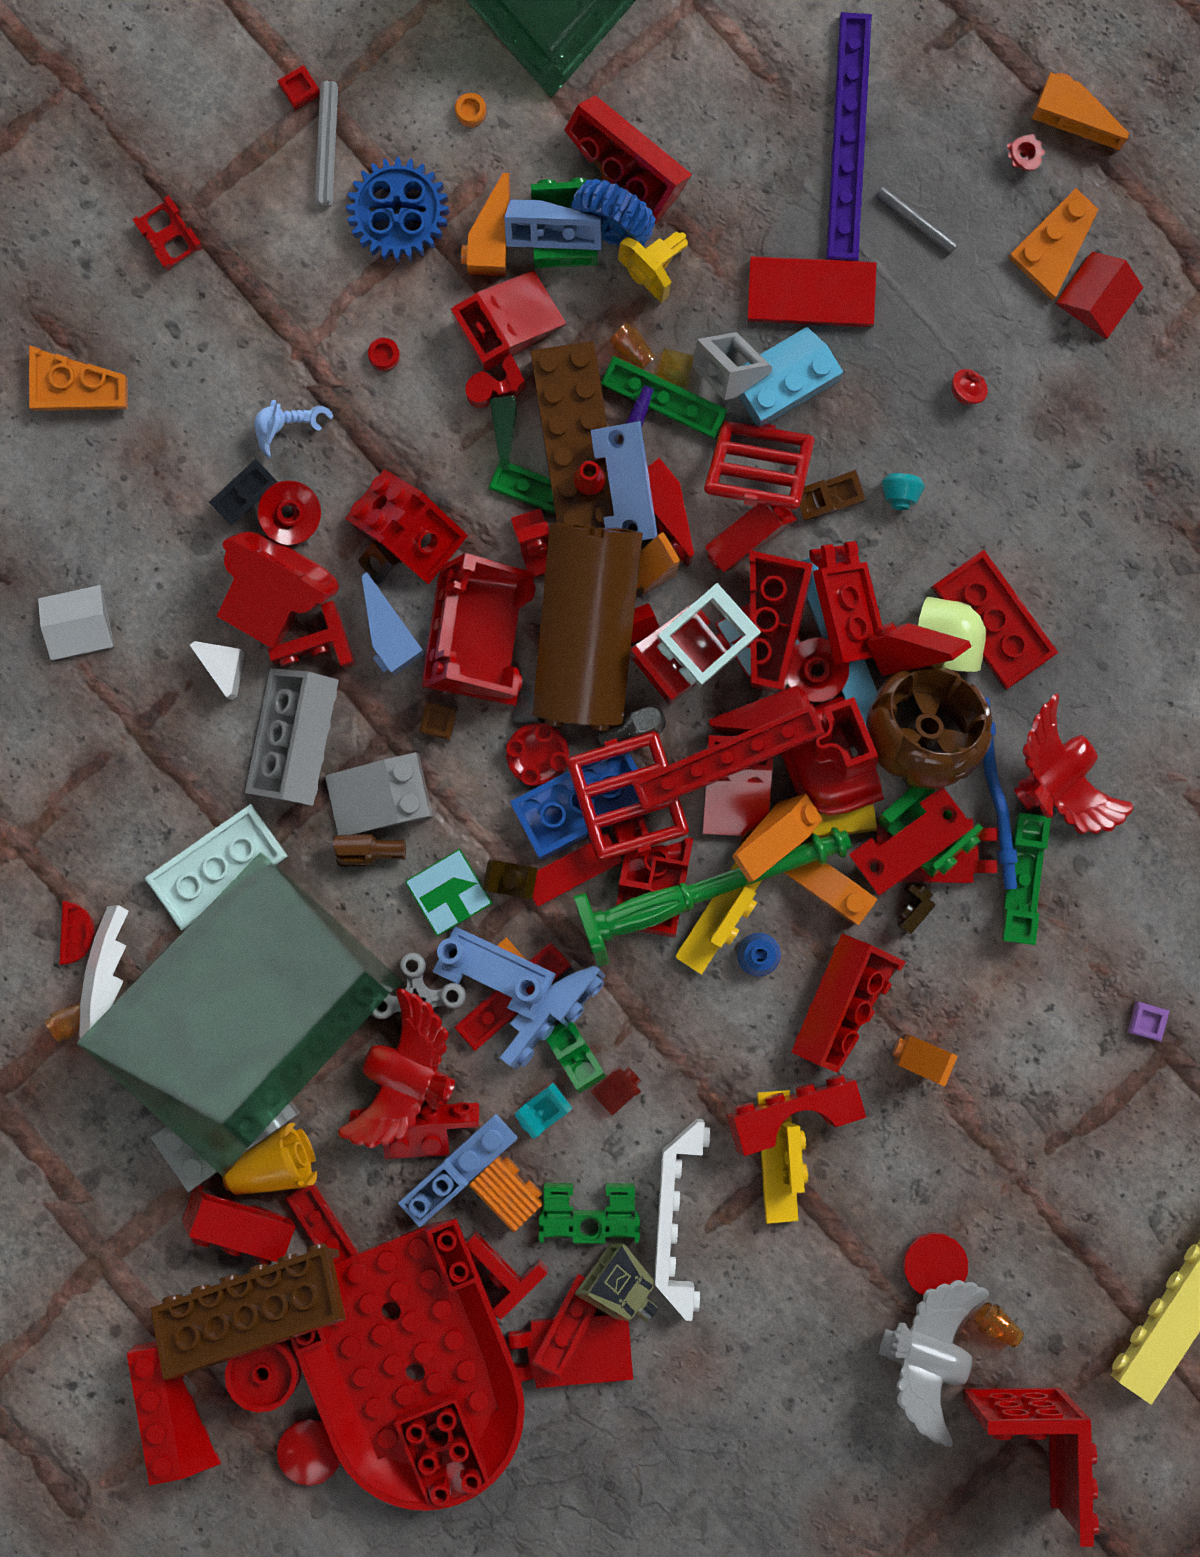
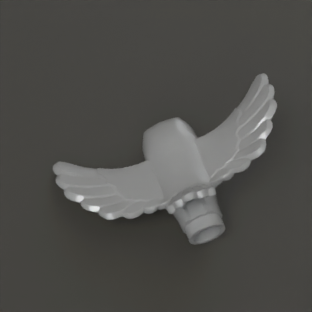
(930, 1356)

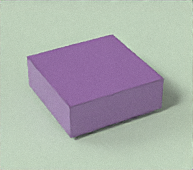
(1148, 1021)

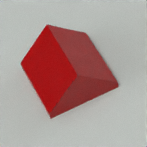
(1101, 292)

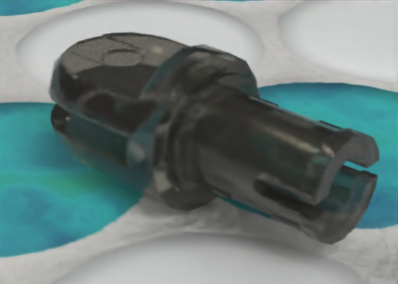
(635, 724)

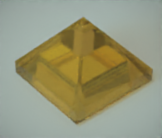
(675, 367)

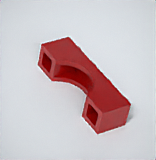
(757, 1126)

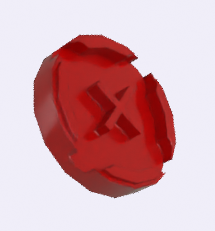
(934, 1261)

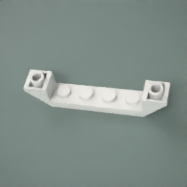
(679, 1293)

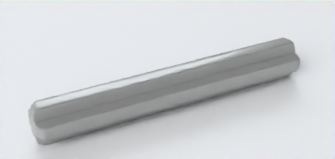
(326, 143)

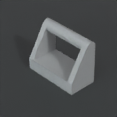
(721, 372)

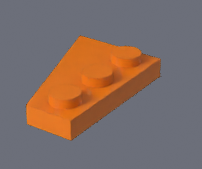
(1055, 243)
(73, 385)

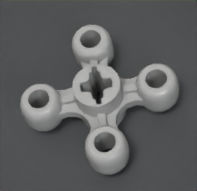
(416, 982)

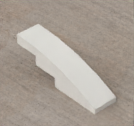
(99, 983)

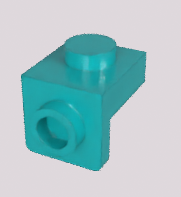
(542, 1111)

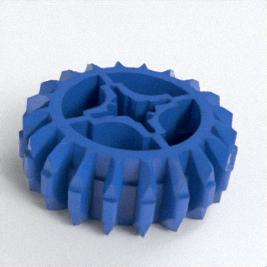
(619, 211)

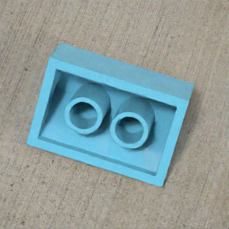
(799, 371)

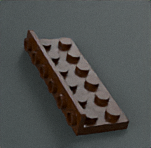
(248, 1312)

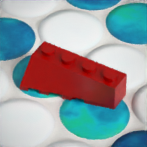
(626, 155)
(844, 1001)
(168, 1422)

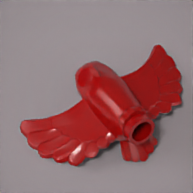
(1060, 777)
(405, 1076)

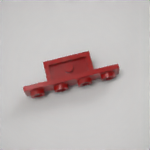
(430, 1133)

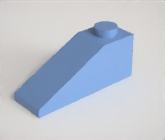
(550, 226)
(389, 635)

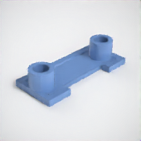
(627, 477)
(495, 969)

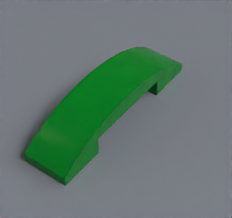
(1021, 904)

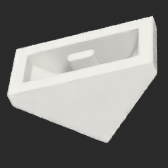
(223, 665)

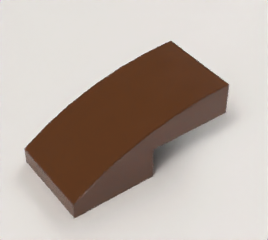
(832, 495)

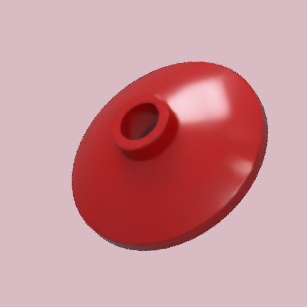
(304, 515)
(812, 653)

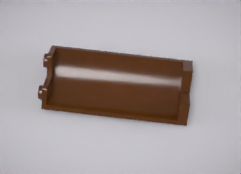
(586, 625)

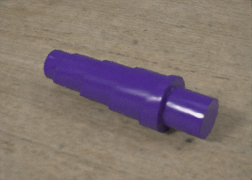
(641, 406)

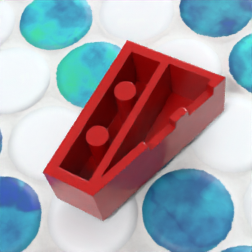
(237, 1226)

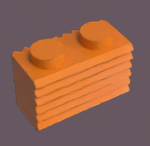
(507, 1193)

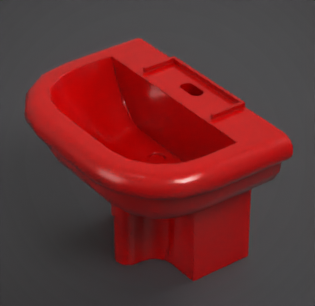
(270, 586)
(826, 766)

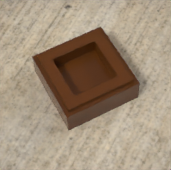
(438, 720)

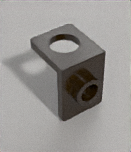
(385, 558)

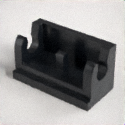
(242, 492)

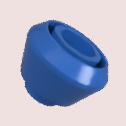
(748, 955)

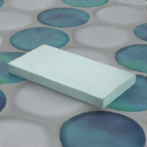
(208, 866)

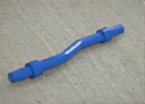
(1006, 855)

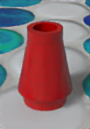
(586, 484)

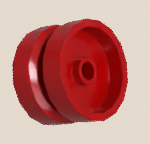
(260, 1391)

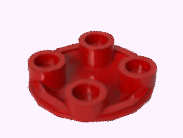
(537, 754)
(307, 1453)

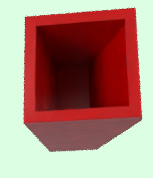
(695, 641)

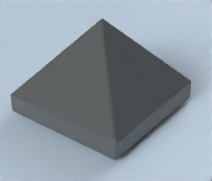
(524, 709)

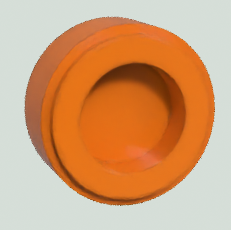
(470, 109)

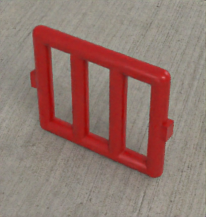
(753, 496)
(585, 792)

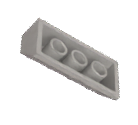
(292, 736)

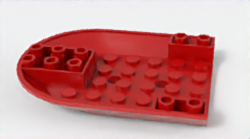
(384, 1417)

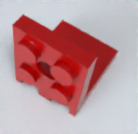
(400, 518)

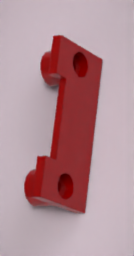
(913, 844)

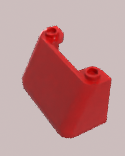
(476, 627)

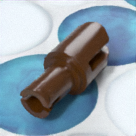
(366, 850)

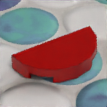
(76, 933)

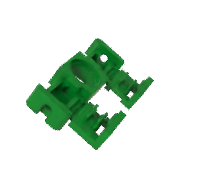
(561, 1223)

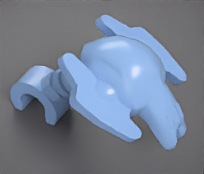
(271, 420)

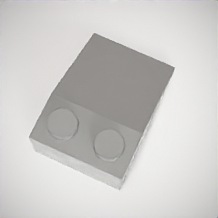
(379, 795)

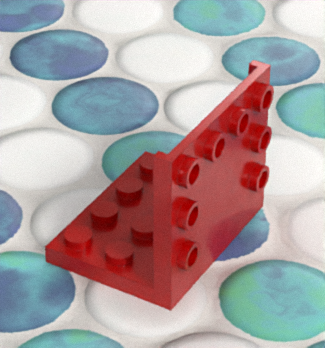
(1071, 1450)

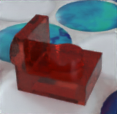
(617, 1089)

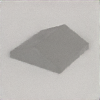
(75, 623)

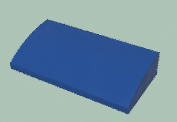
(553, 811)

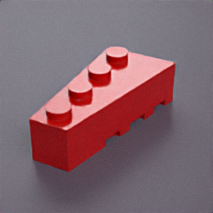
(776, 608)

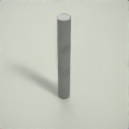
(916, 220)

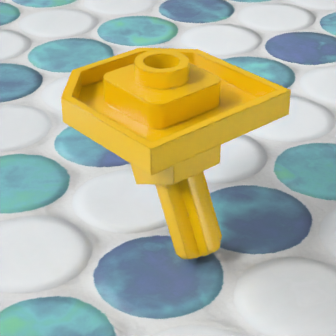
(649, 264)

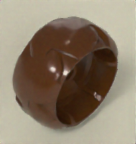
(907, 750)

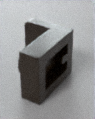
(510, 879)
(913, 914)

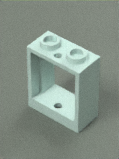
(731, 612)

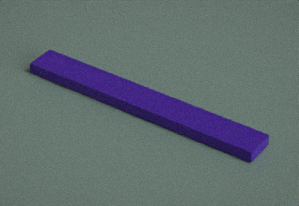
(848, 136)

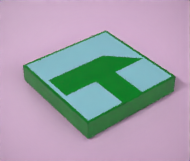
(448, 892)

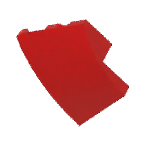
(654, 871)

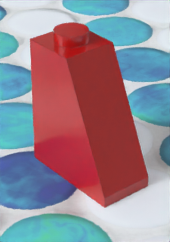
(748, 533)

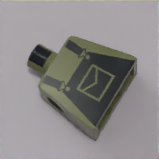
(619, 1285)

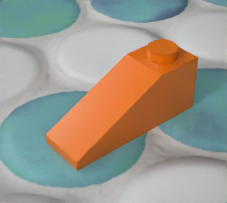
(1075, 110)
(487, 239)
(657, 564)
(777, 835)
(834, 890)
(924, 1059)

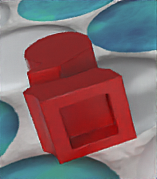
(483, 387)

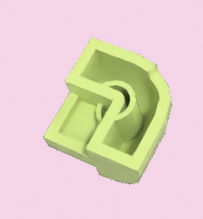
(958, 621)

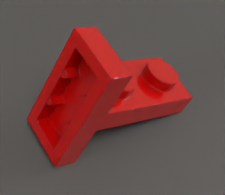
(533, 538)
(318, 642)
(504, 1275)

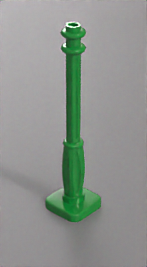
(671, 901)

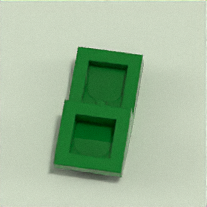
(575, 1056)

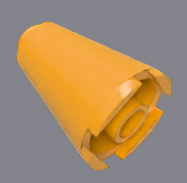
(274, 1164)

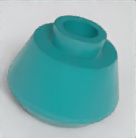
(902, 490)

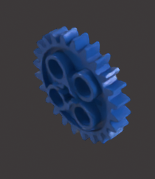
(399, 182)

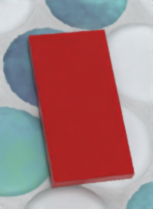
(811, 291)
(1013, 637)

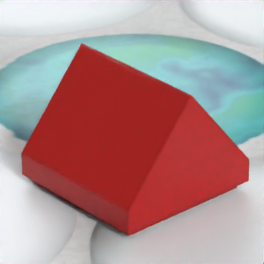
(644, 623)

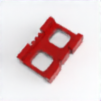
(159, 239)

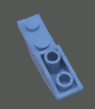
(562, 1002)
(457, 1170)

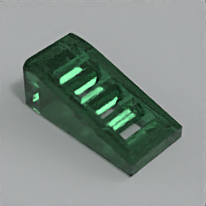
(504, 419)

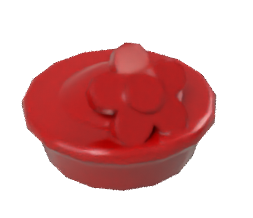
(969, 387)

